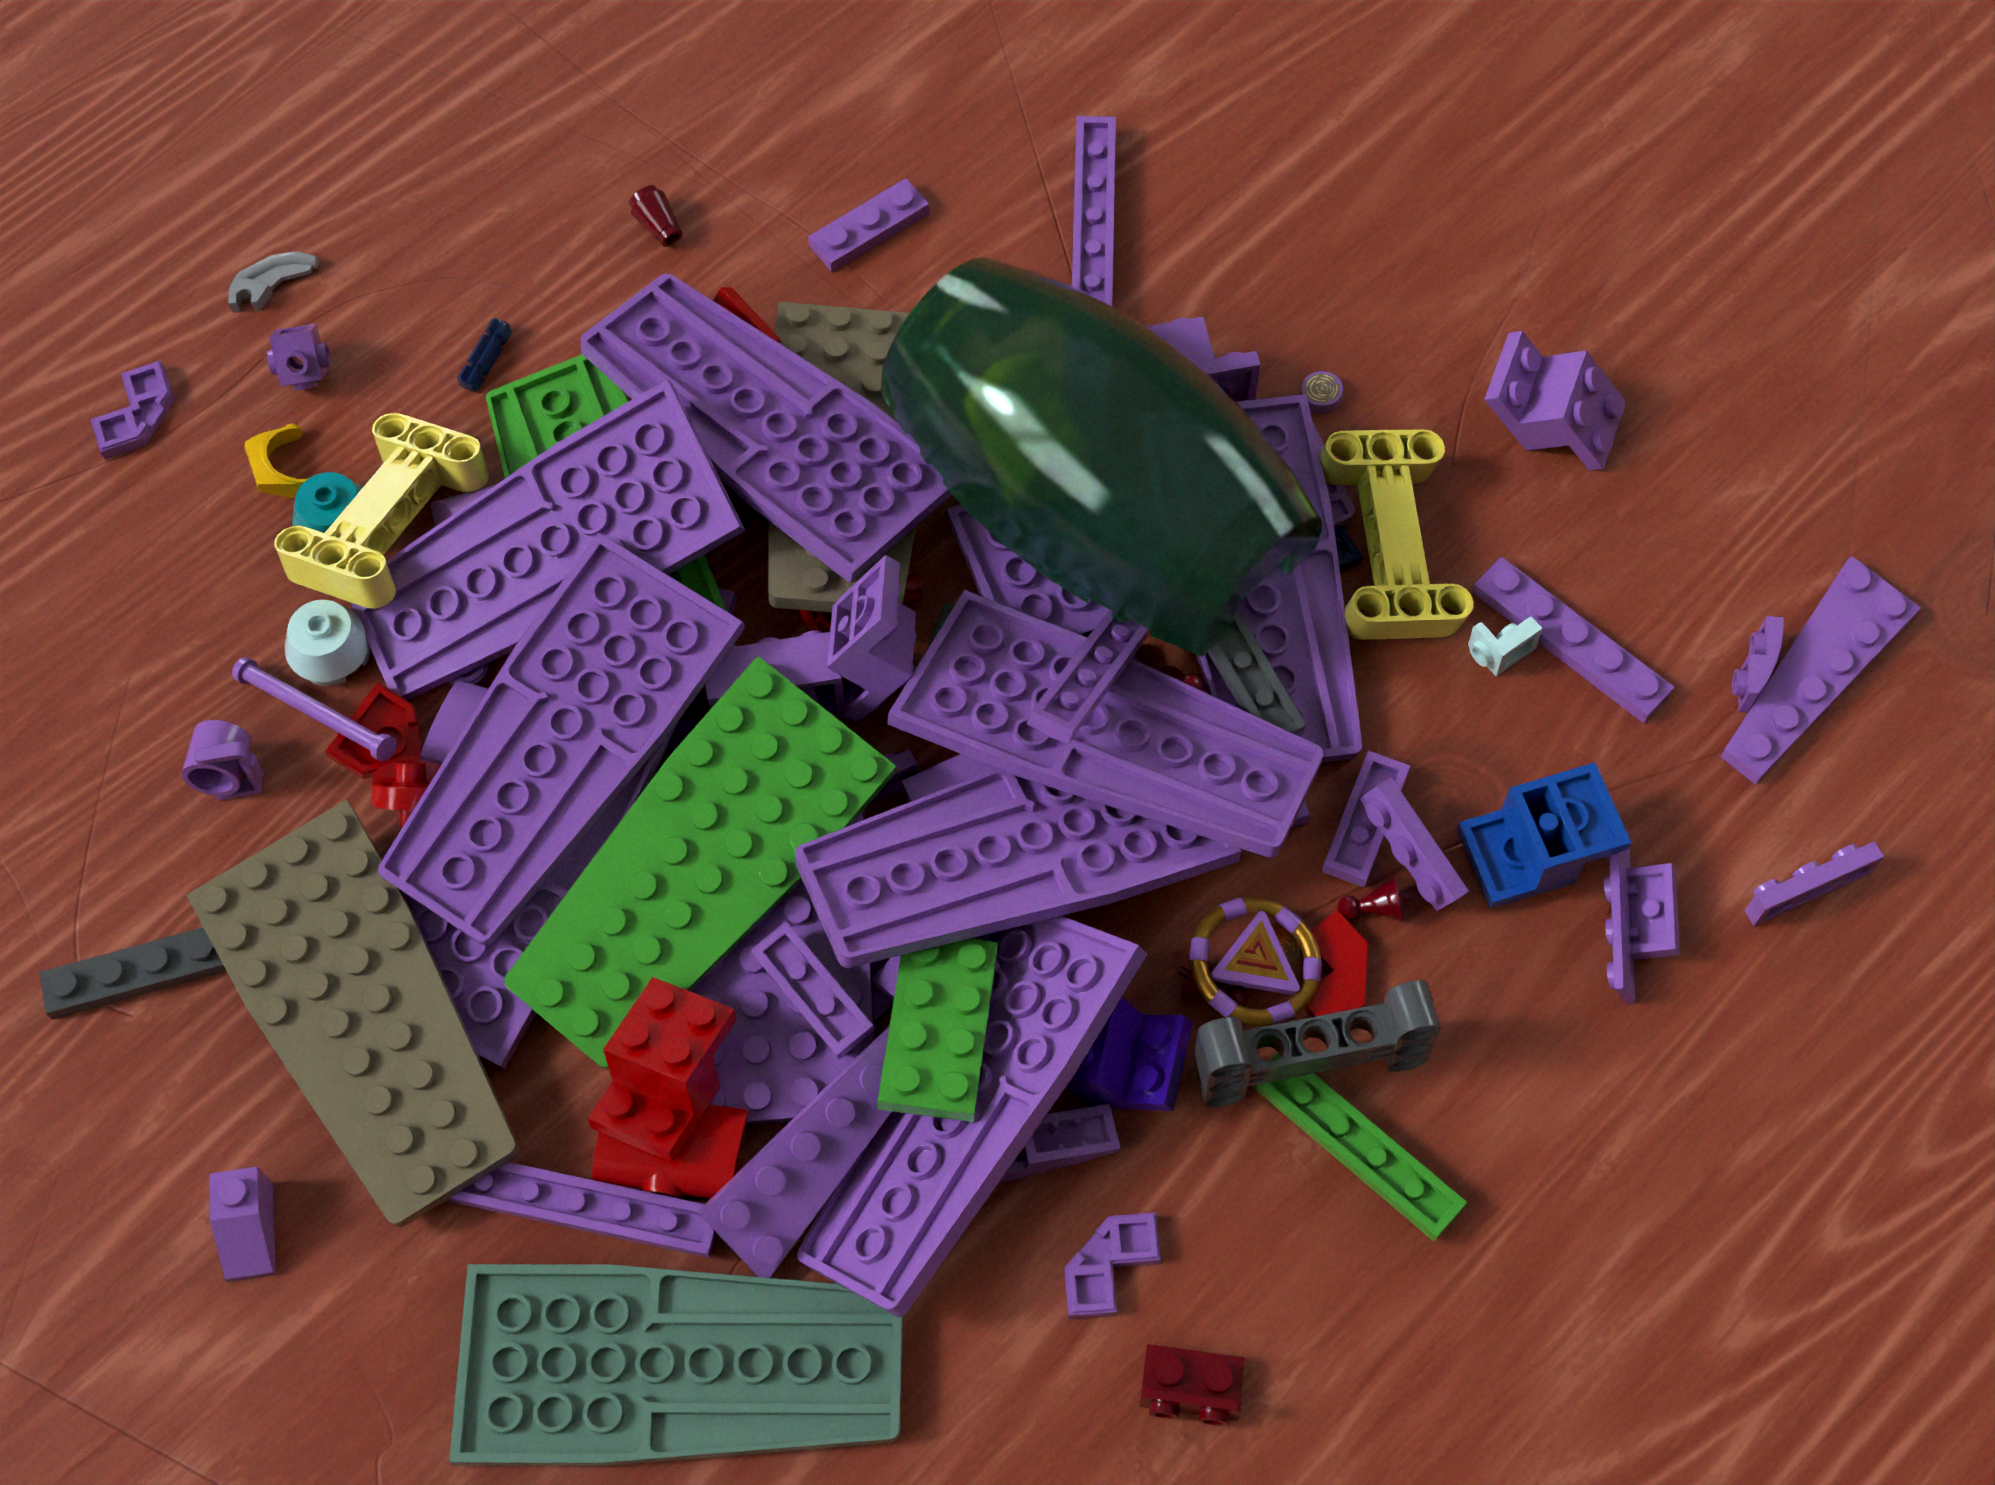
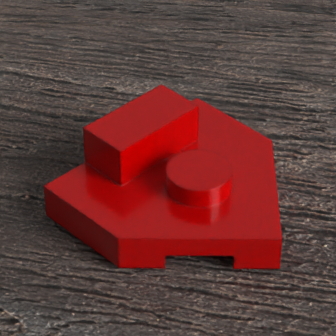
(381, 713)

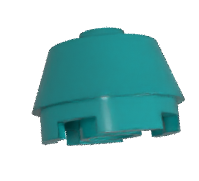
(323, 500)

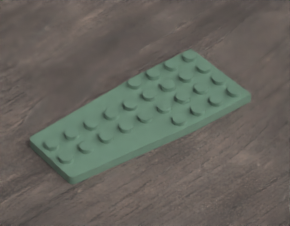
(666, 1366)

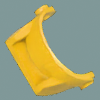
(258, 451)

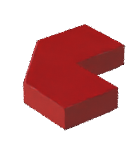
(1345, 958)

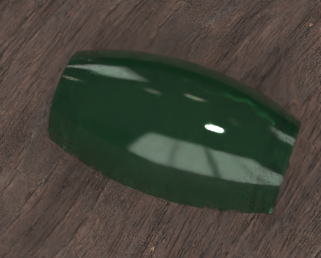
(1095, 450)

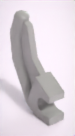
(262, 277)

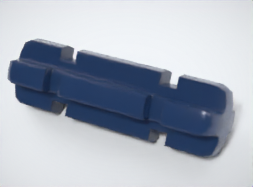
(484, 355)

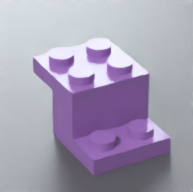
(1233, 372)
(1555, 400)
(872, 639)

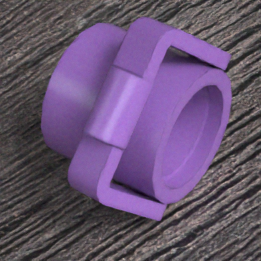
(218, 760)

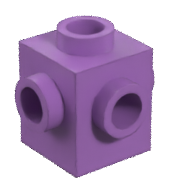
(300, 342)

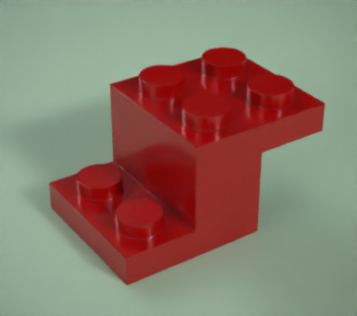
(662, 1069)

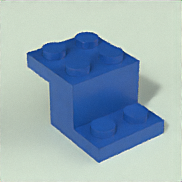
(1543, 835)

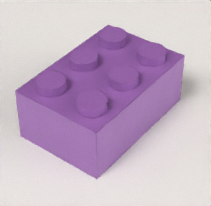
(796, 658)

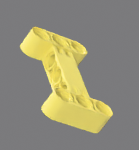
(1394, 534)
(350, 554)

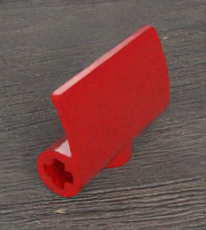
(698, 1170)

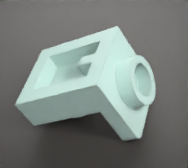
(1507, 647)

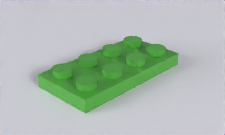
(938, 1030)

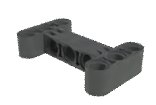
(1401, 1030)

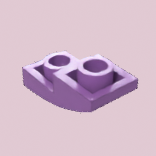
(1759, 664)
(451, 720)

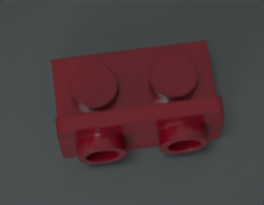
(1192, 1384)

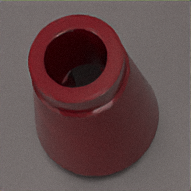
(654, 212)

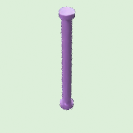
(381, 746)

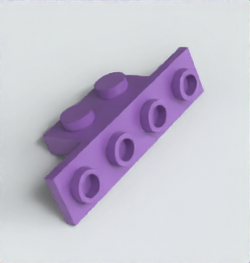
(1642, 918)

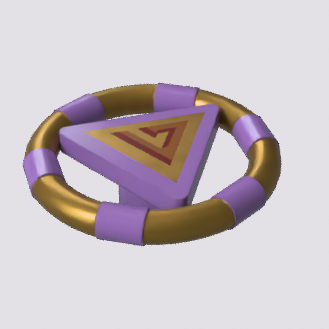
(1256, 961)

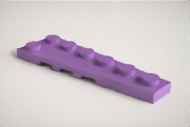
(1834, 647)
(798, 1170)

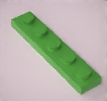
(1365, 1151)

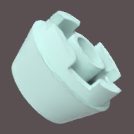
(325, 642)

